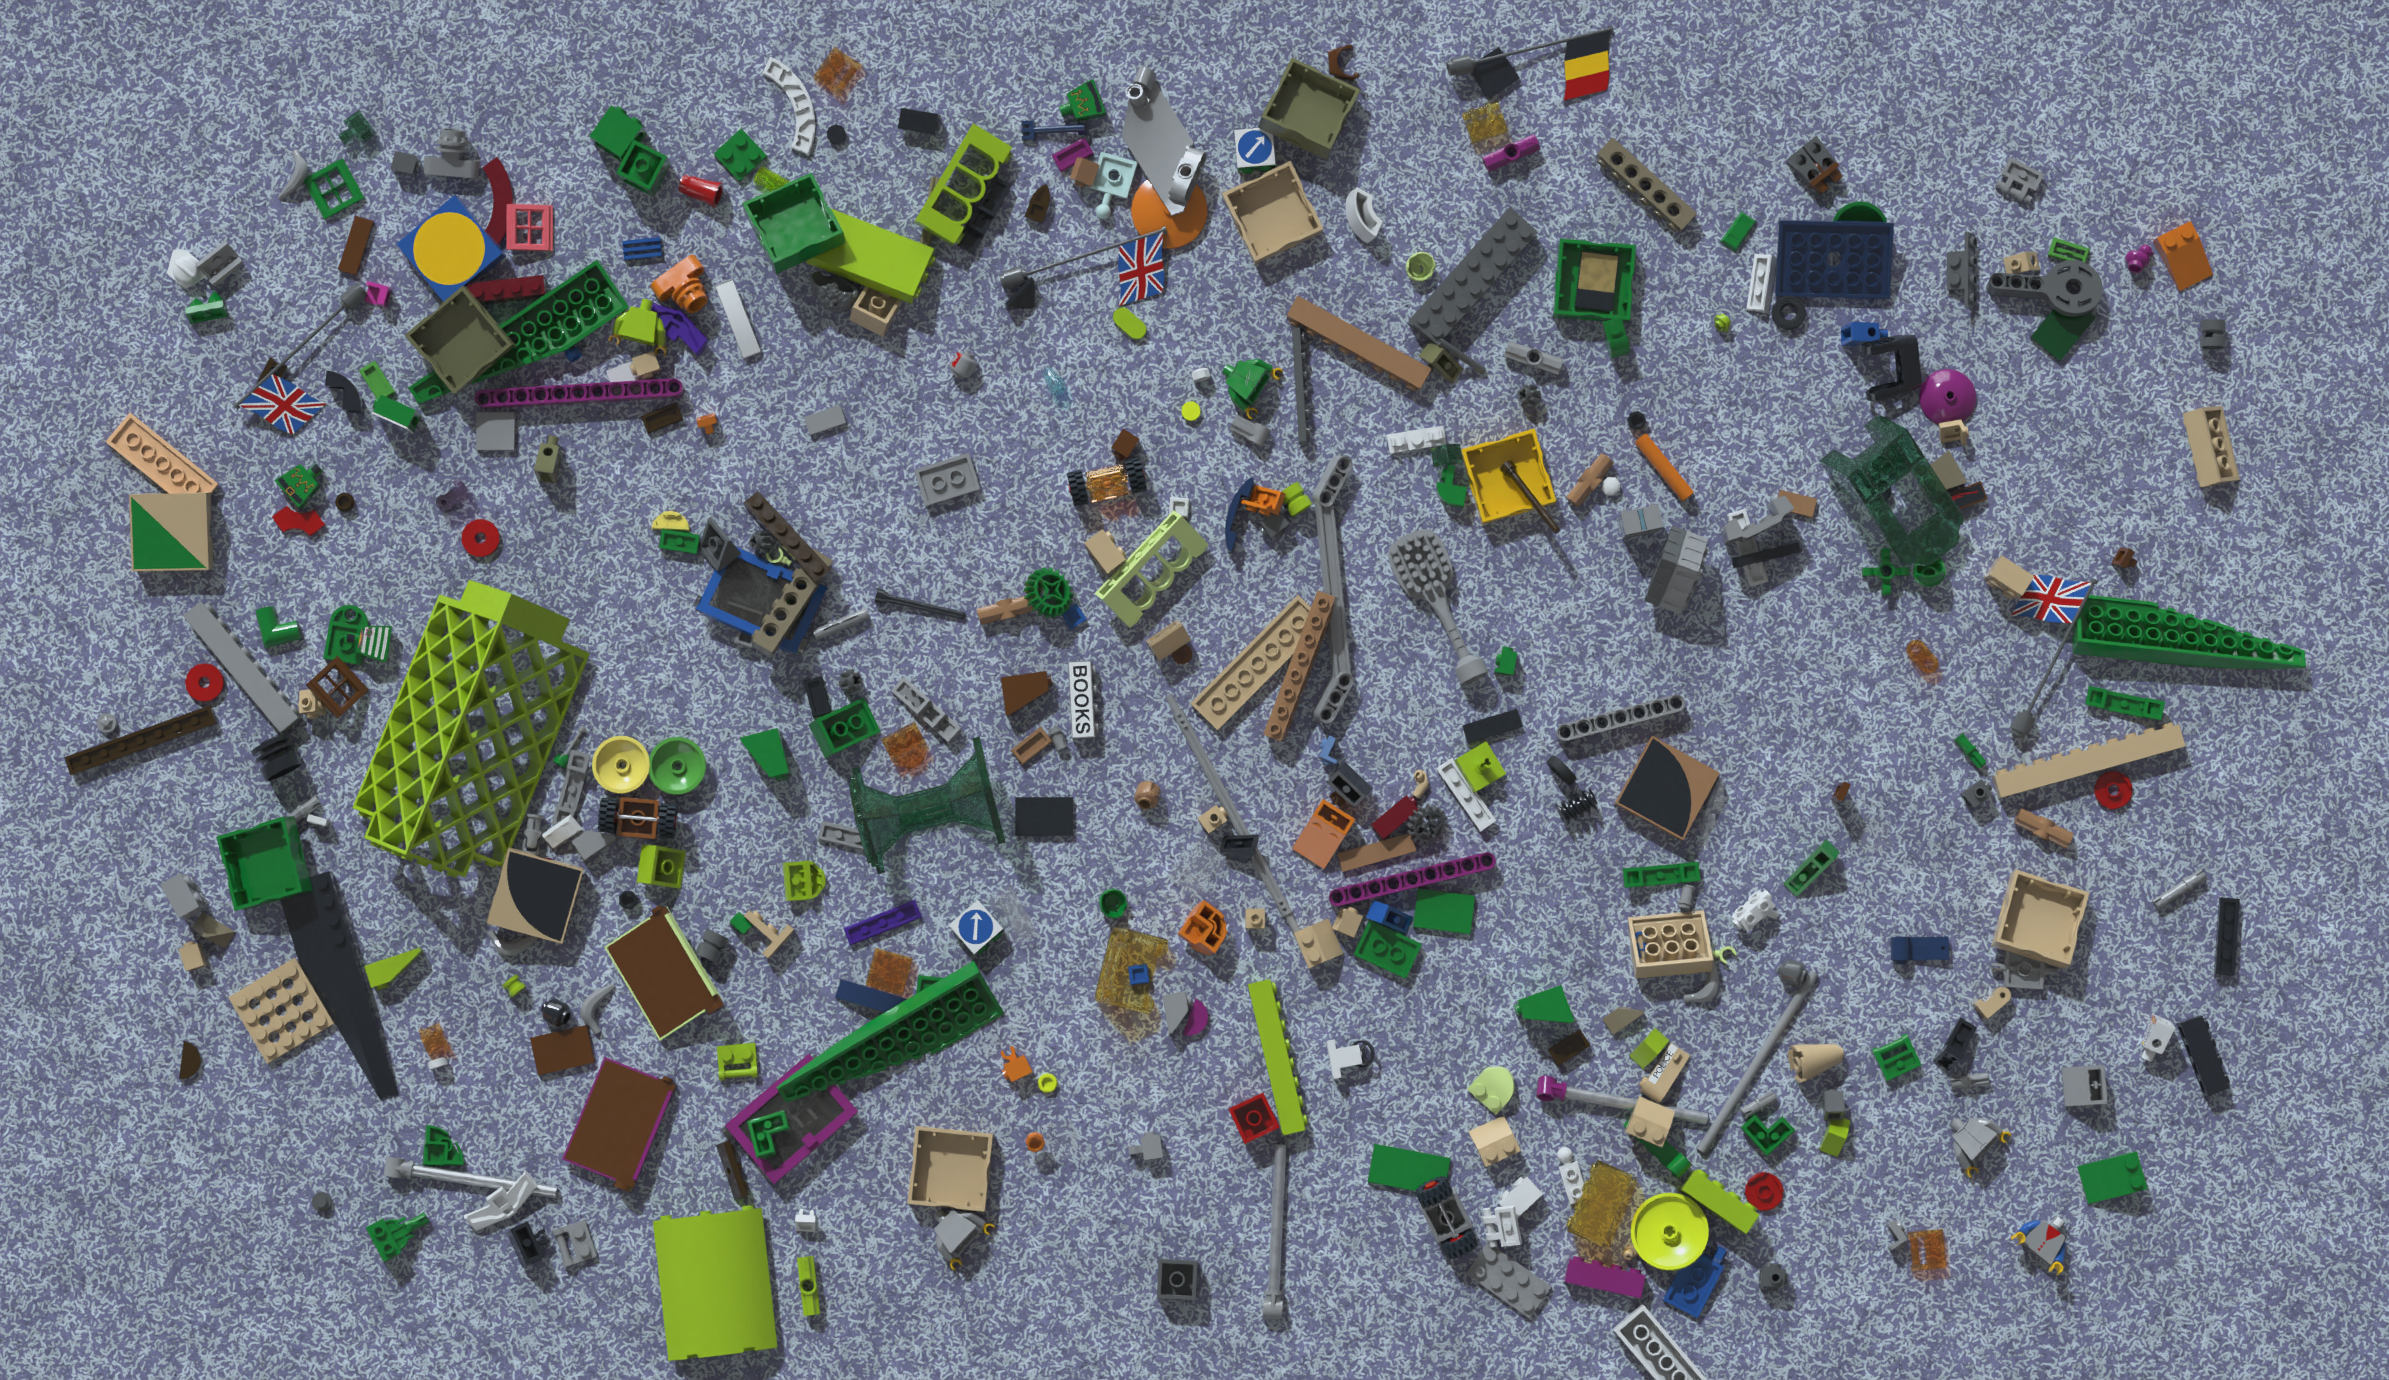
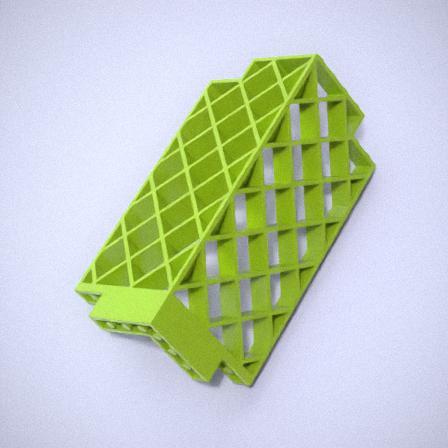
(454, 735)

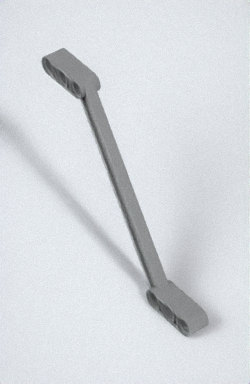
(1332, 585)

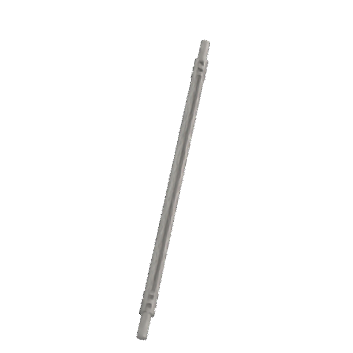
(1231, 810)

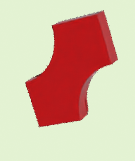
(289, 519)

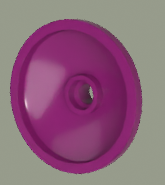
(1934, 398)

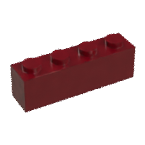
(509, 289)

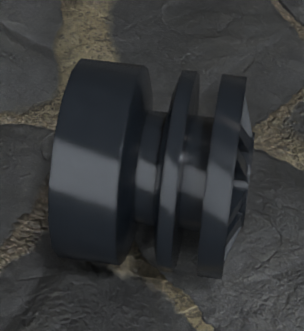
(277, 760)

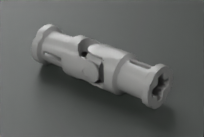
(533, 834)

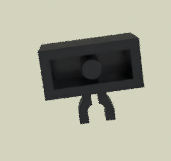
(1348, 785)
(526, 1245)

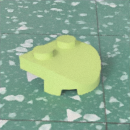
(1493, 1087)

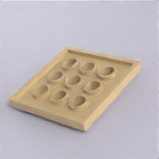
(258, 990)

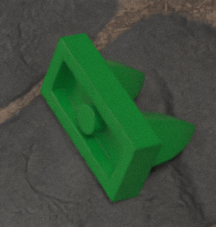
(212, 310)

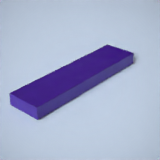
(882, 922)

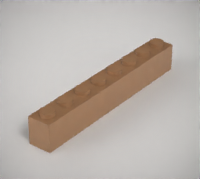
(1357, 342)

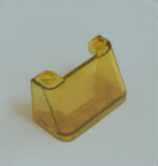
(1124, 950)

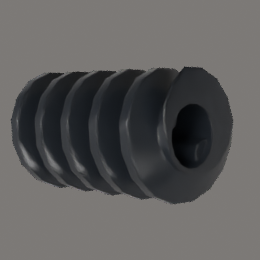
(1577, 806)

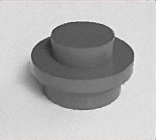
(321, 1201)

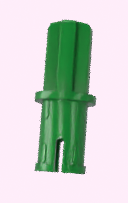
(1970, 750)

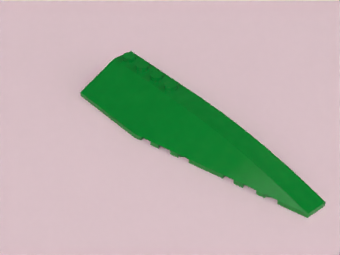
(547, 325)
(2158, 635)
(905, 1032)

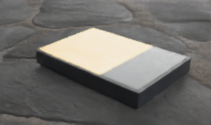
(1596, 281)

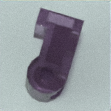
(454, 497)

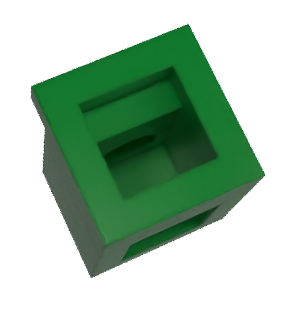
(1506, 661)

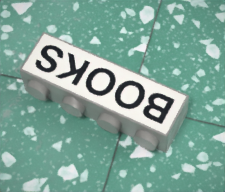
(1081, 700)

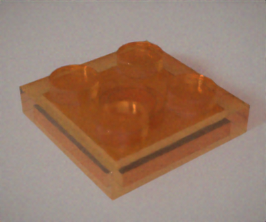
(889, 971)

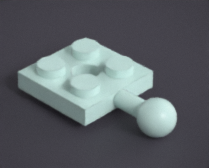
(1119, 187)

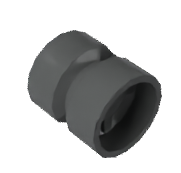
(2212, 334)
(712, 945)

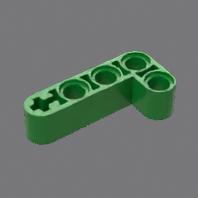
(1667, 1156)

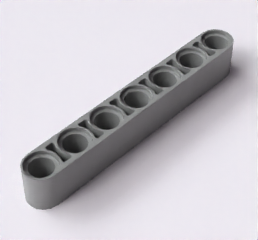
(1628, 713)

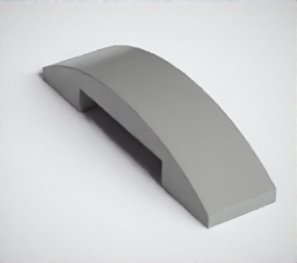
(572, 786)

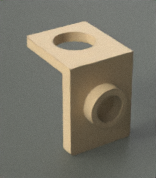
(2021, 263)

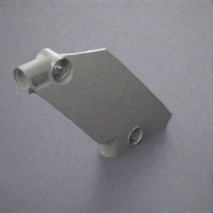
(1161, 142)

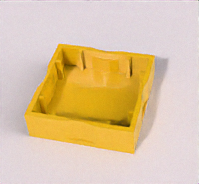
(1498, 495)

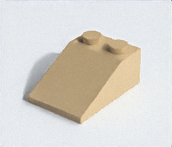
(875, 310)

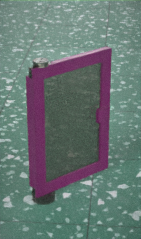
(810, 1121)

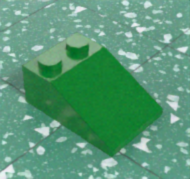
(844, 727)
(2112, 1177)

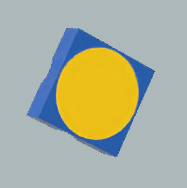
(451, 248)

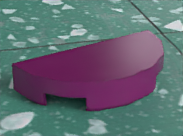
(1197, 1019)

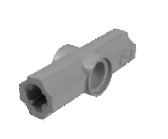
(1521, 353)

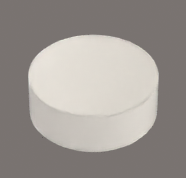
(437, 1063)

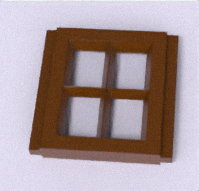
(325, 697)

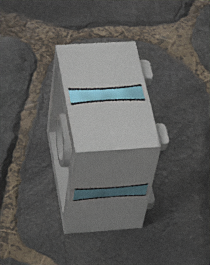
(1640, 521)

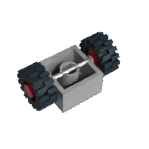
(1446, 1217)

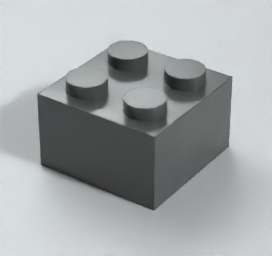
(1177, 1279)

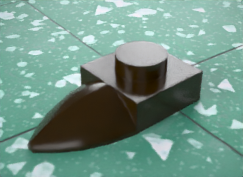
(1038, 205)

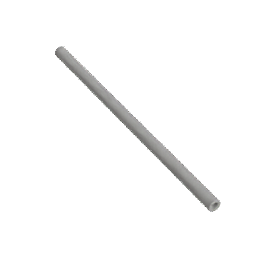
(1757, 1062)

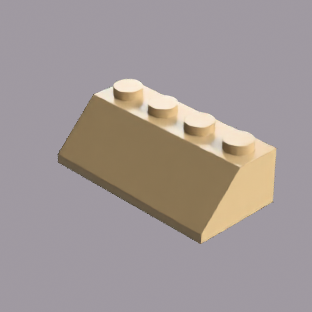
(2211, 446)

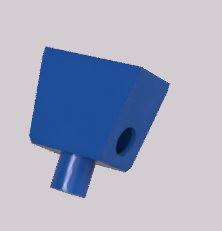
(1860, 332)

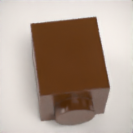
(1124, 445)

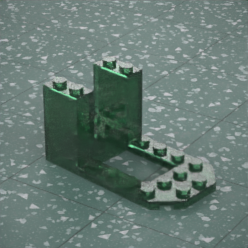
(1878, 469)

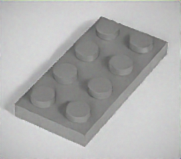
(1508, 1280)

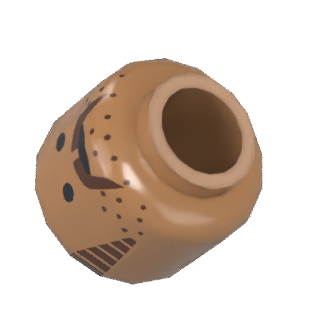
(1147, 795)

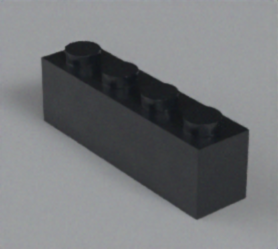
(2203, 1056)

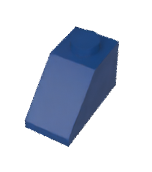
(1389, 917)

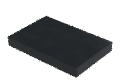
(1043, 816)

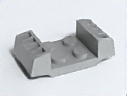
(1778, 507)

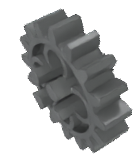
(1431, 814)

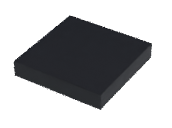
(1494, 74)

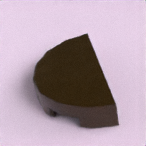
(190, 1060)

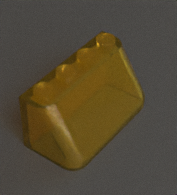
(1602, 1204)

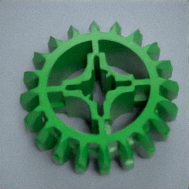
(1038, 587)

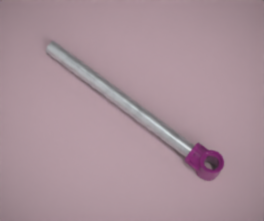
(1549, 1089)

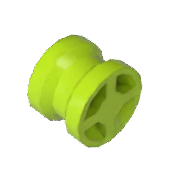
(514, 986)

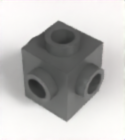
(1766, 1273)

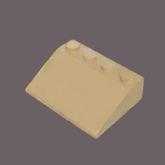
(1676, 943)

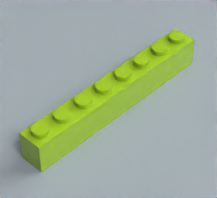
(1276, 1057)

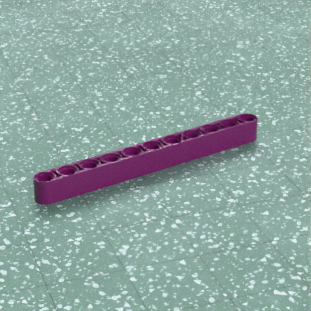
(570, 390)

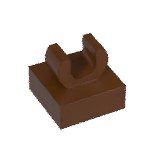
(2124, 558)

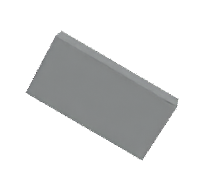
(825, 420)

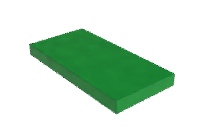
(1405, 1167)

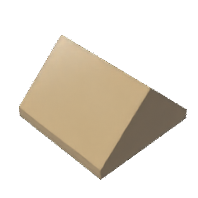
(1168, 640)

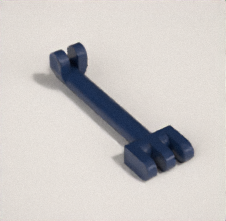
(1032, 130)

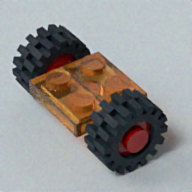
(1107, 482)

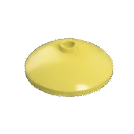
(607, 762)

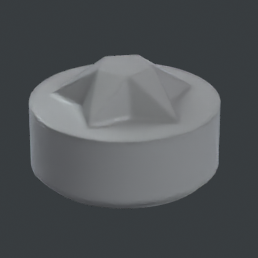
(107, 723)

